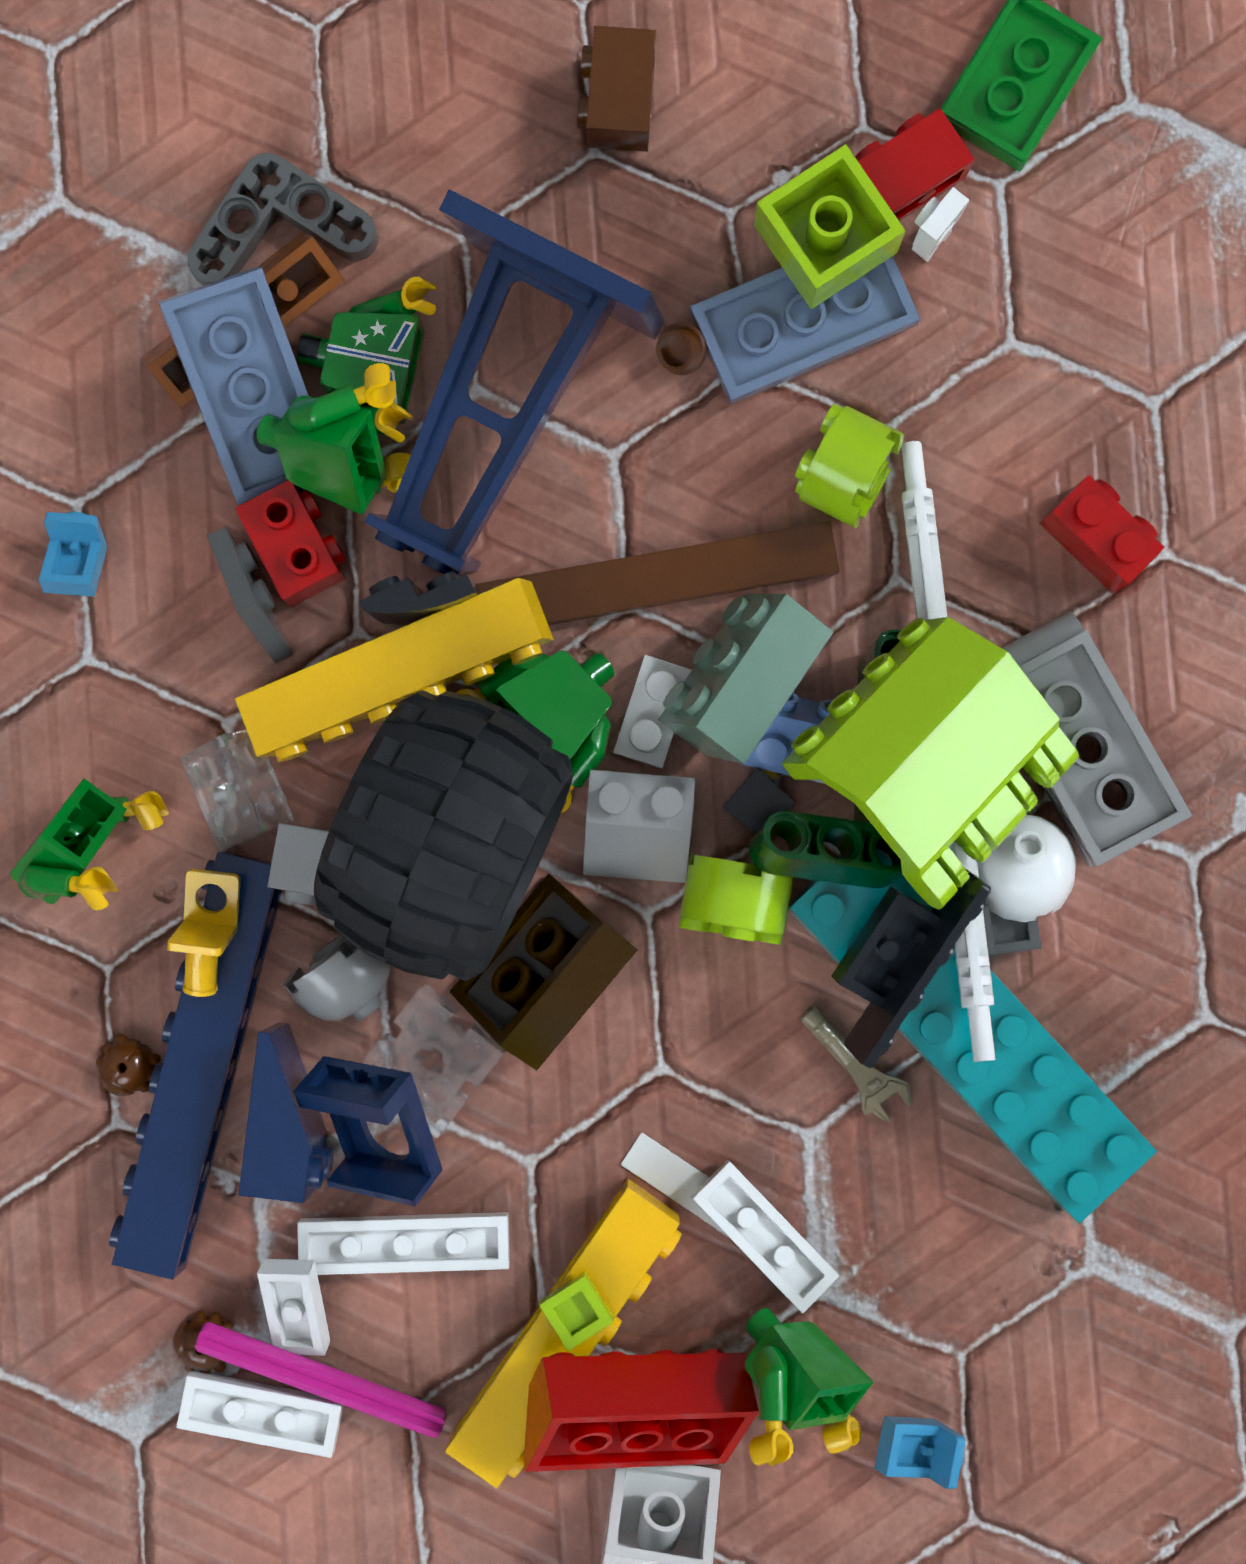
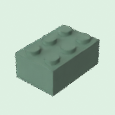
(744, 675)

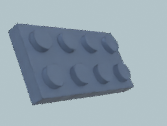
(770, 334)
(237, 371)

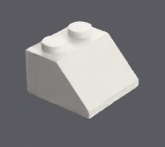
(662, 1515)

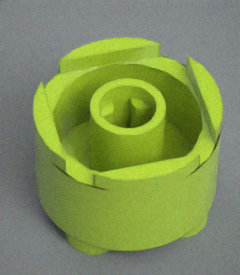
(848, 465)
(735, 900)

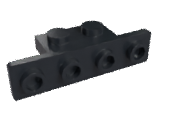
(898, 958)

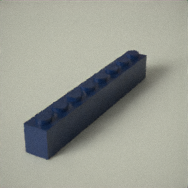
(194, 1086)

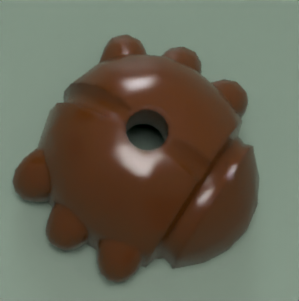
(139, 1063)
(185, 1340)

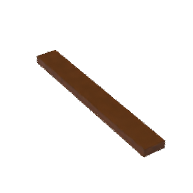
(683, 573)

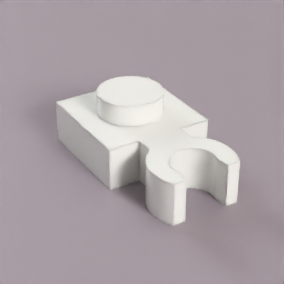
(937, 222)

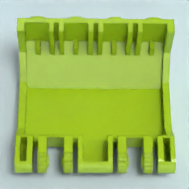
(937, 750)

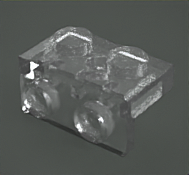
(235, 790)

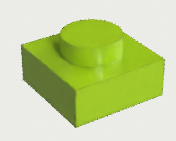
(576, 1311)

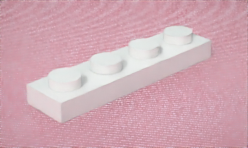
(405, 1243)

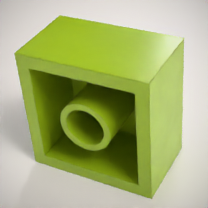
(828, 226)

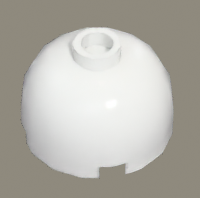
(1029, 871)

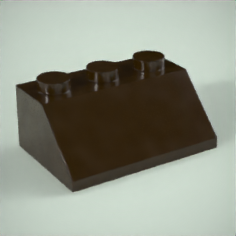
(544, 973)

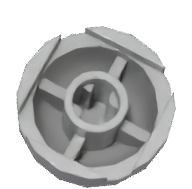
(340, 982)

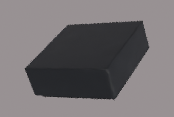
(757, 801)

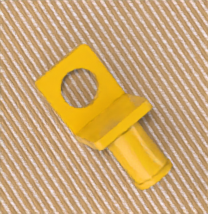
(205, 932)

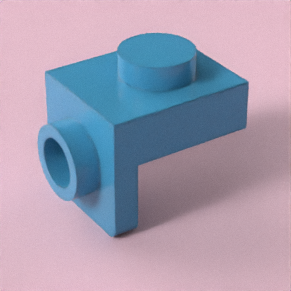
(73, 554)
(920, 1450)

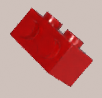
(917, 163)
(1103, 533)
(291, 542)

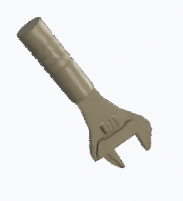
(872, 1084)

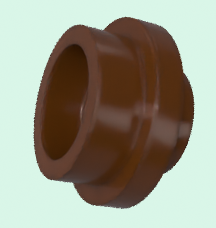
(681, 348)

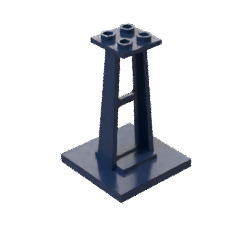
(512, 257)

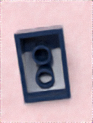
(283, 1142)

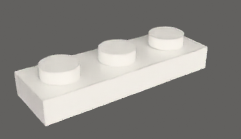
(765, 1236)
(259, 1414)

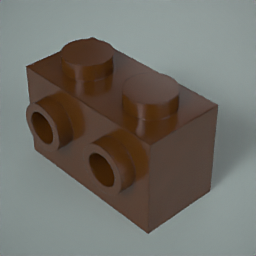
(619, 89)

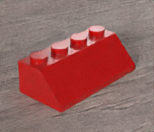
(637, 1410)

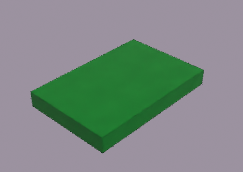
(1019, 79)

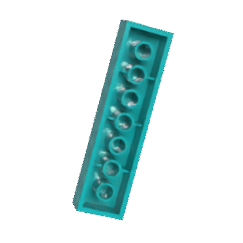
(1029, 1095)

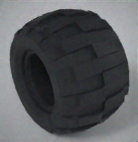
(441, 834)

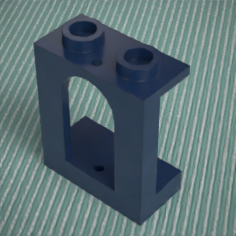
(373, 1094)

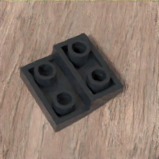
(405, 603)

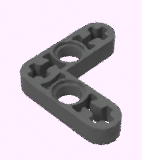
(281, 202)

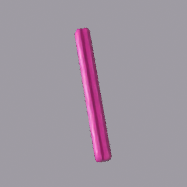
(320, 1379)

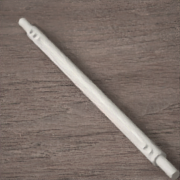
(930, 603)

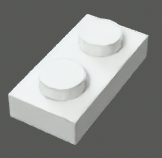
(641, 734)
(294, 1306)

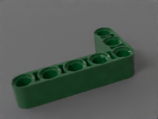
(807, 832)

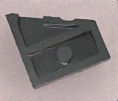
(249, 594)

